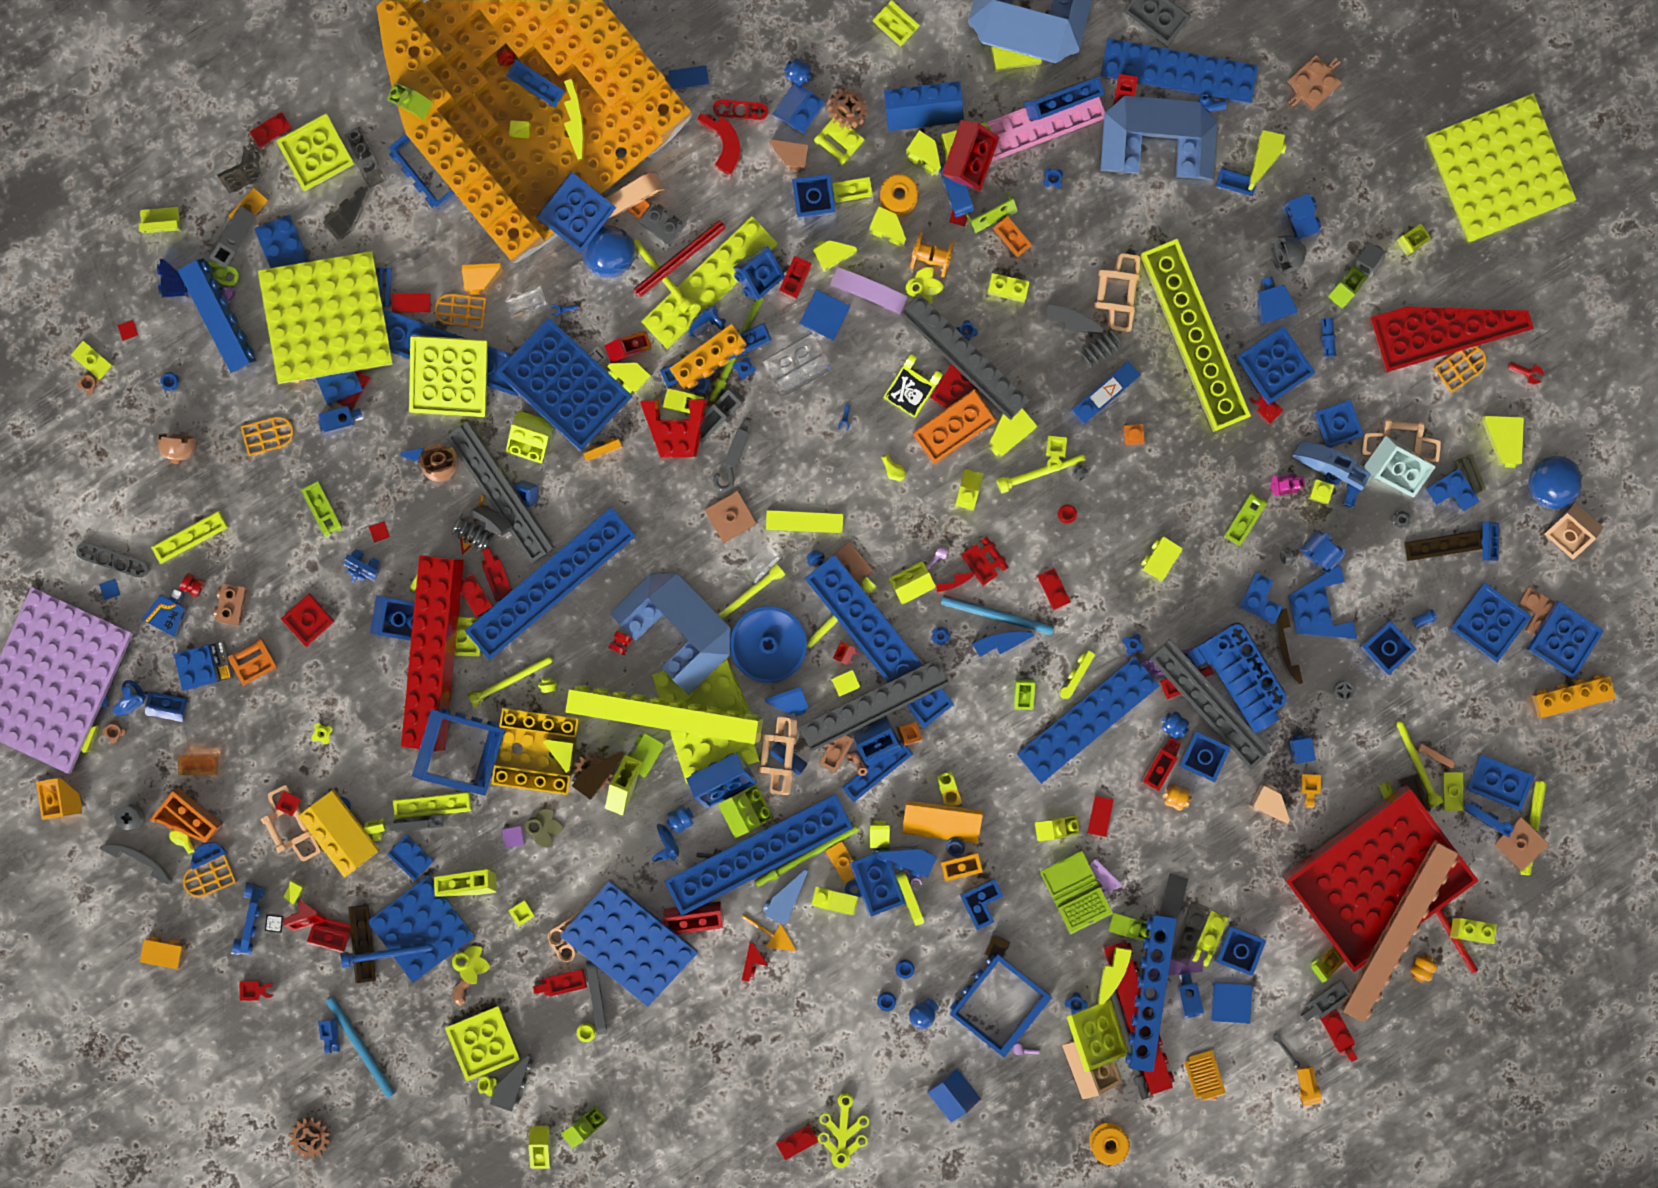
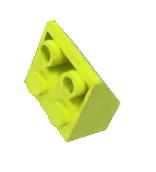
(924, 151)
(529, 436)

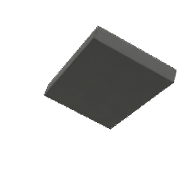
(1158, 17)

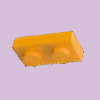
(594, 451)

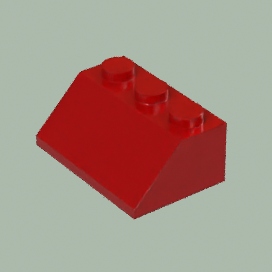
(971, 154)

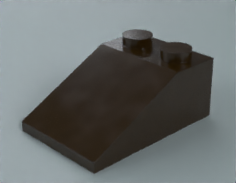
(592, 778)

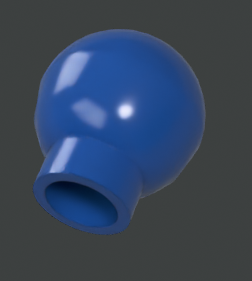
(923, 1014)

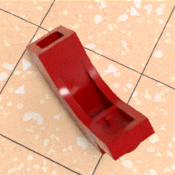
(731, 151)

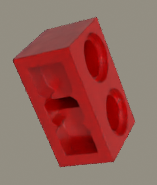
(795, 277)

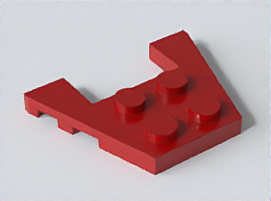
(675, 437)

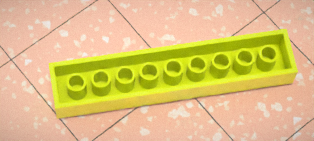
(1195, 335)
(664, 715)

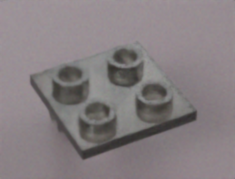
(243, 174)

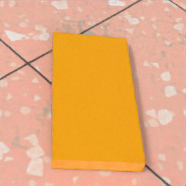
(942, 821)

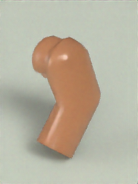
(860, 764)
(458, 992)

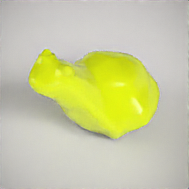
(894, 470)
(181, 839)

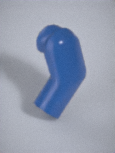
(1211, 105)

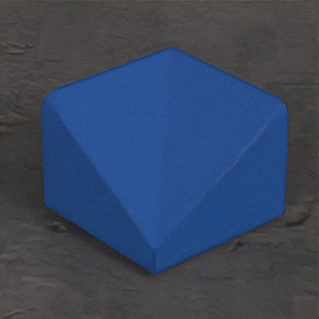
(528, 492)

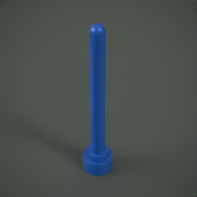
(349, 959)

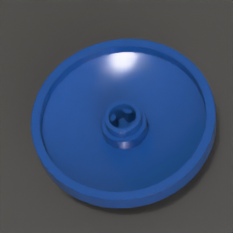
(768, 644)

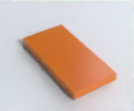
(954, 426)

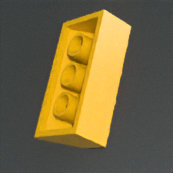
(339, 833)

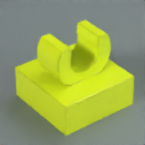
(375, 828)

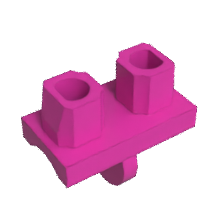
(1287, 484)

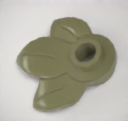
(546, 827)

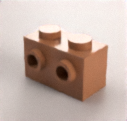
(230, 604)

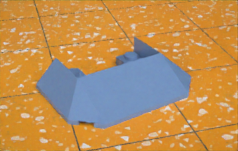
(1030, 31)
(1162, 118)
(705, 631)

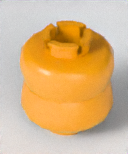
(1177, 796)
(1423, 968)

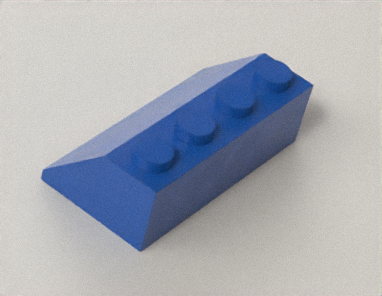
(924, 106)

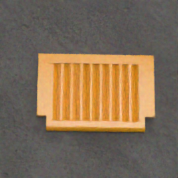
(1205, 1076)

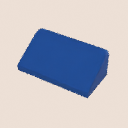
(165, 706)
(779, 750)

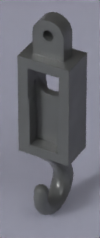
(733, 456)

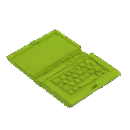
(1076, 892)

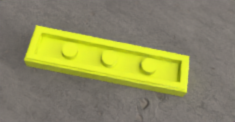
(804, 521)
(189, 537)
(432, 805)

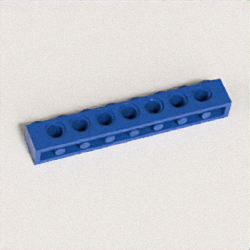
(1150, 1041)

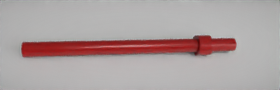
(1457, 942)

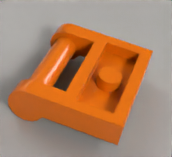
(255, 667)

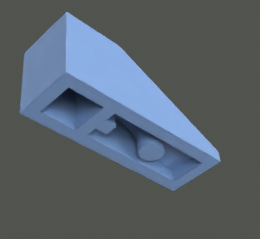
(783, 902)

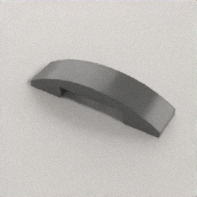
(159, 871)
(1172, 899)

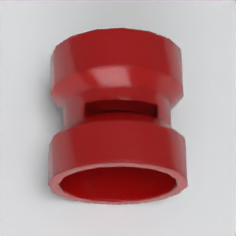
(192, 585)
(623, 639)

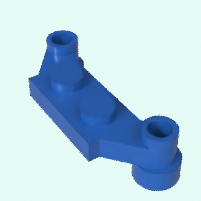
(254, 893)

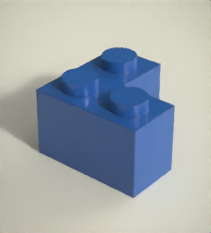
(1301, 216)
(1455, 485)
(1255, 600)
(977, 899)

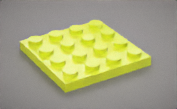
(448, 376)

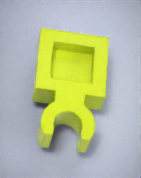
(1056, 449)

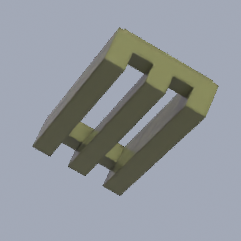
(1475, 469)

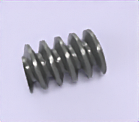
(1100, 348)
(472, 533)
(133, 811)

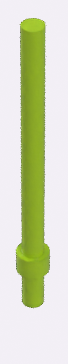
(721, 383)
(775, 873)

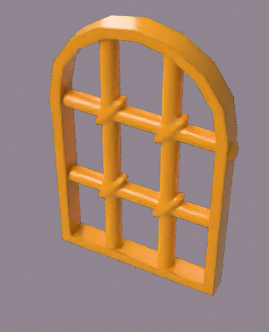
(452, 314)
(1454, 366)
(262, 441)
(202, 884)

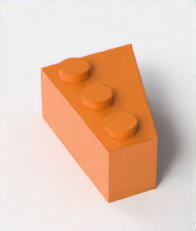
(187, 816)

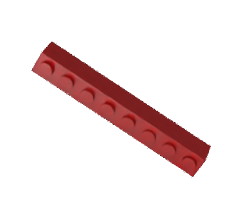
(1160, 1078)

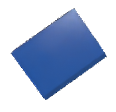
(954, 1096)

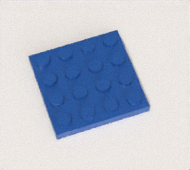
(418, 920)

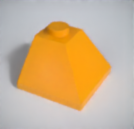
(480, 276)
(57, 799)

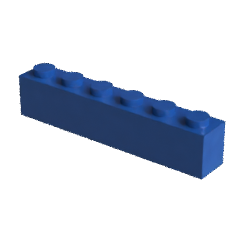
(217, 315)

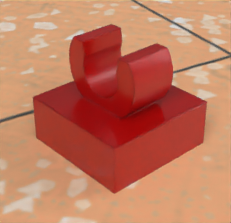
(844, 653)
(288, 803)

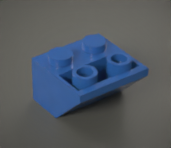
(877, 741)

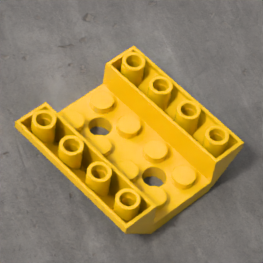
(533, 766)

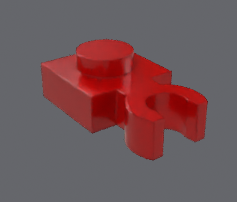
(1267, 412)
(252, 990)

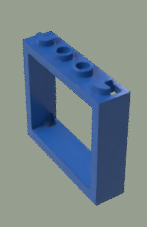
(408, 171)
(486, 762)
(1023, 1025)

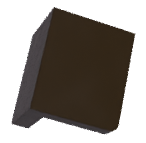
(996, 945)

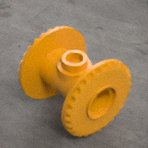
(901, 183)
(932, 254)
(1115, 1153)

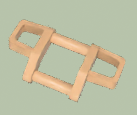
(1129, 308)
(1418, 427)
(787, 772)
(267, 820)

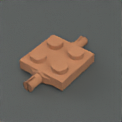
(1314, 82)

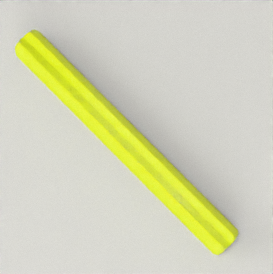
(1535, 813)

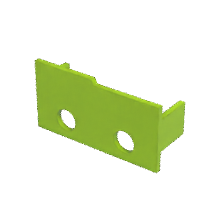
(994, 215)

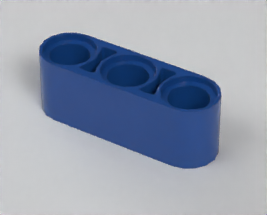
(958, 196)

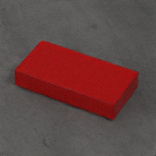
(411, 302)
(1100, 816)

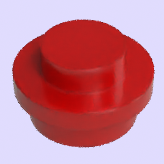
(505, 58)
(1067, 513)

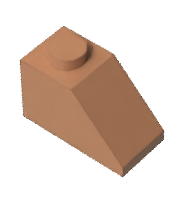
(791, 154)

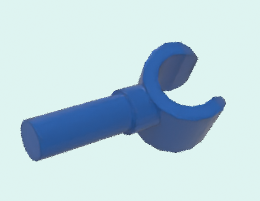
(563, 309)
(845, 417)

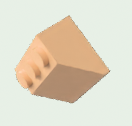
(1091, 1082)

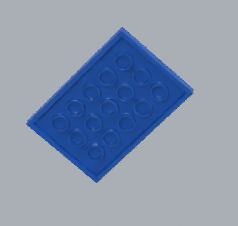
(564, 384)
(628, 943)

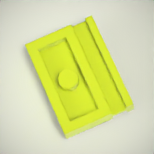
(896, 23)

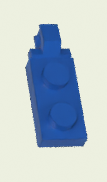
(1489, 819)

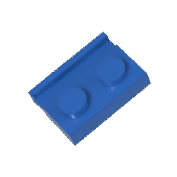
(410, 857)

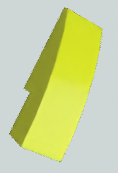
(1113, 974)

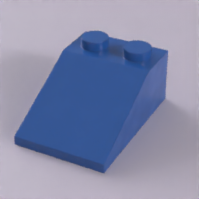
(392, 618)

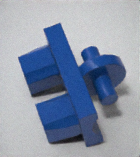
(359, 569)

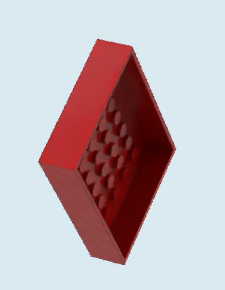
(1366, 869)

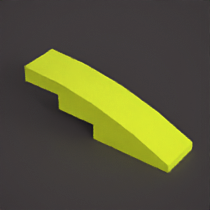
(575, 127)

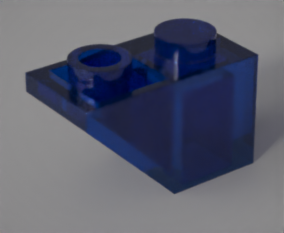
(171, 281)

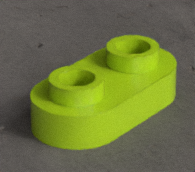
(222, 272)

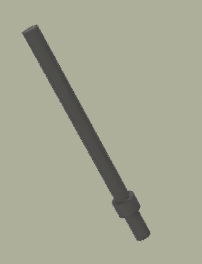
(1139, 1079)

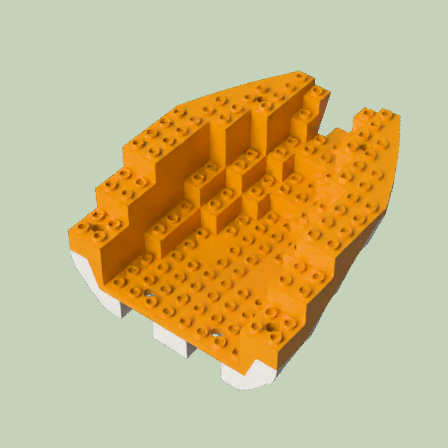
(451, 58)

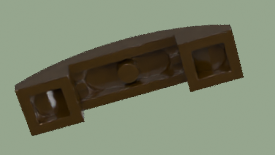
(1294, 670)

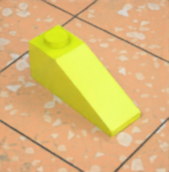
(1268, 151)
(466, 883)

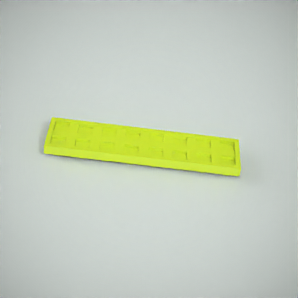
(707, 283)

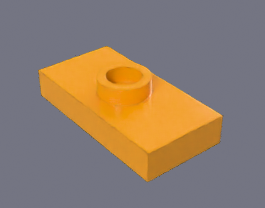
(253, 202)
(841, 860)

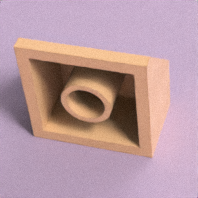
(1574, 530)
(1270, 802)

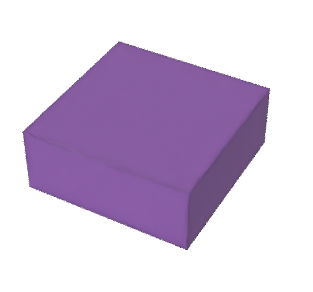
(513, 837)

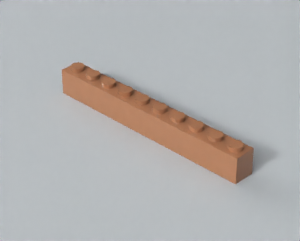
(1399, 931)

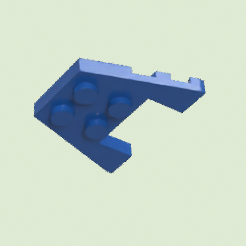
(1312, 610)

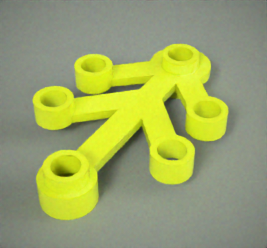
(842, 1133)

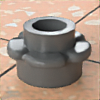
(1080, 473)
(1401, 524)
(1288, 556)

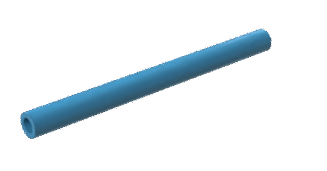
(998, 615)
(360, 1047)

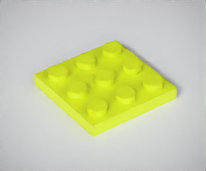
(315, 152)
(1097, 1035)
(482, 1043)

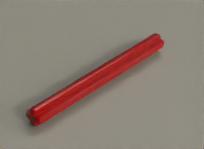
(679, 258)

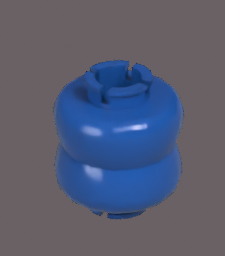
(798, 72)
(1175, 725)
(680, 819)

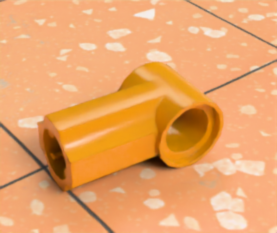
(1309, 1092)

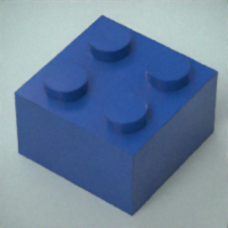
(813, 196)
(1388, 648)
(1204, 756)
(1240, 950)

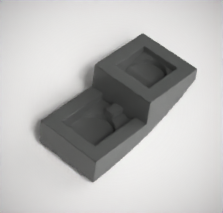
(494, 521)

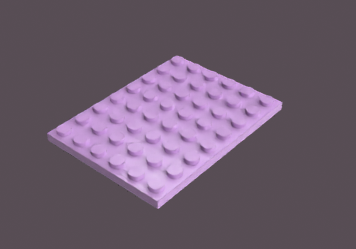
(56, 677)

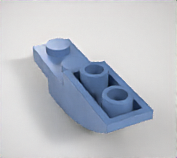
(1332, 461)

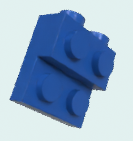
(758, 273)

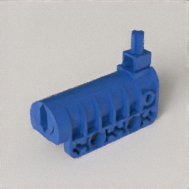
(1240, 676)

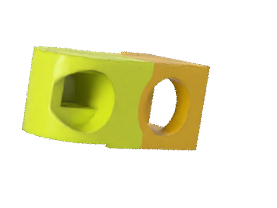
(949, 789)

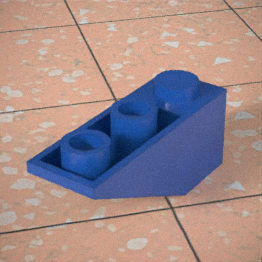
(912, 858)

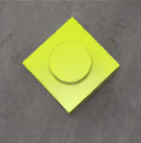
(521, 913)

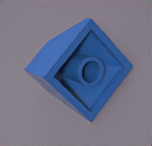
(789, 701)

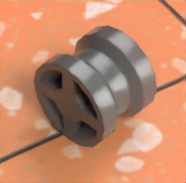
(1346, 692)

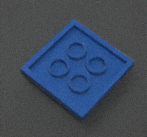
(575, 212)
(1275, 365)
(1490, 622)
(1565, 639)

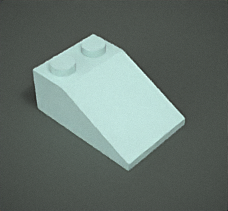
(1399, 466)

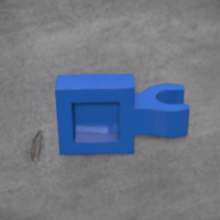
(329, 1032)

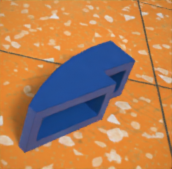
(1002, 642)

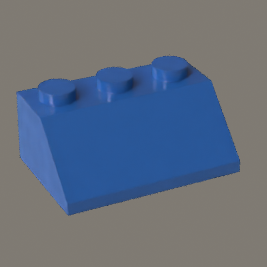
(721, 780)

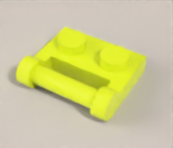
(845, 137)

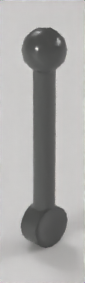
(1296, 1064)

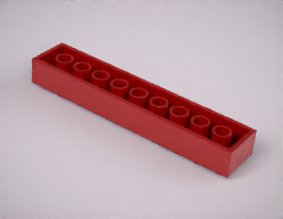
(432, 647)

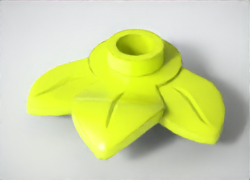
(927, 285)
(473, 964)

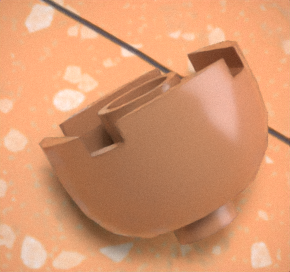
(176, 447)
(439, 462)

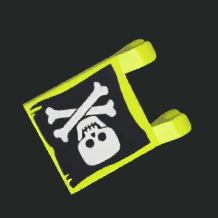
(910, 389)

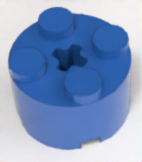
(1322, 551)

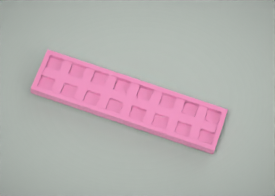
(1020, 133)

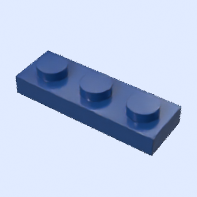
(535, 83)

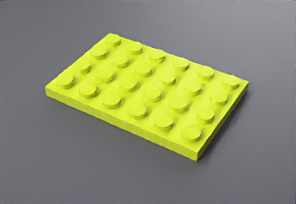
(717, 690)

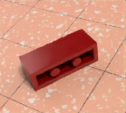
(700, 919)

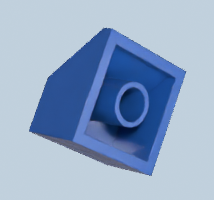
(799, 109)

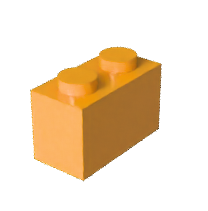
(961, 866)
(162, 953)

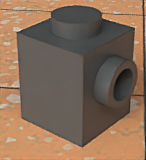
(1370, 259)

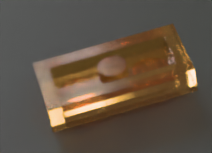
(197, 765)

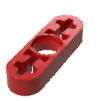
(725, 114)

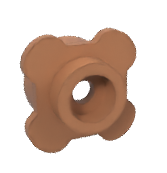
(82, 384)
(113, 726)

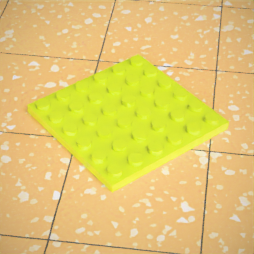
(1500, 168)
(325, 317)

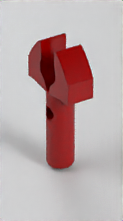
(1527, 372)

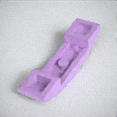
(869, 290)

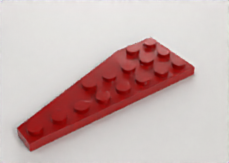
(1426, 333)

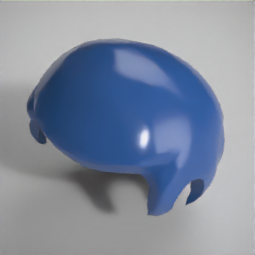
(609, 252)
(1555, 482)

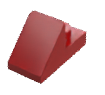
(306, 917)
(753, 956)

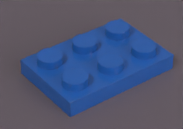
(1500, 782)
(877, 884)

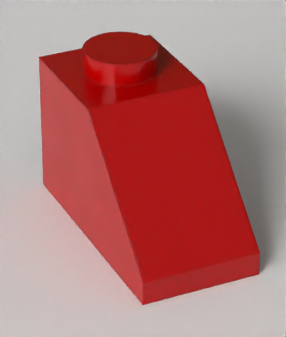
(627, 346)

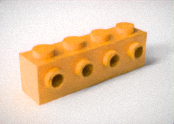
(708, 356)
(1572, 697)

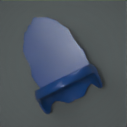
(708, 314)
(130, 701)
(671, 850)

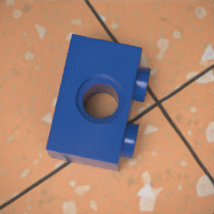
(1301, 749)

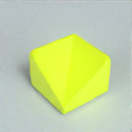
(519, 129)
(293, 892)

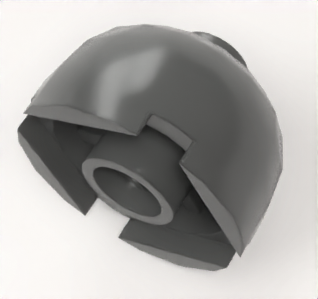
(1288, 253)

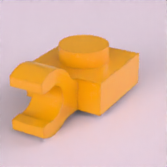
(1310, 786)

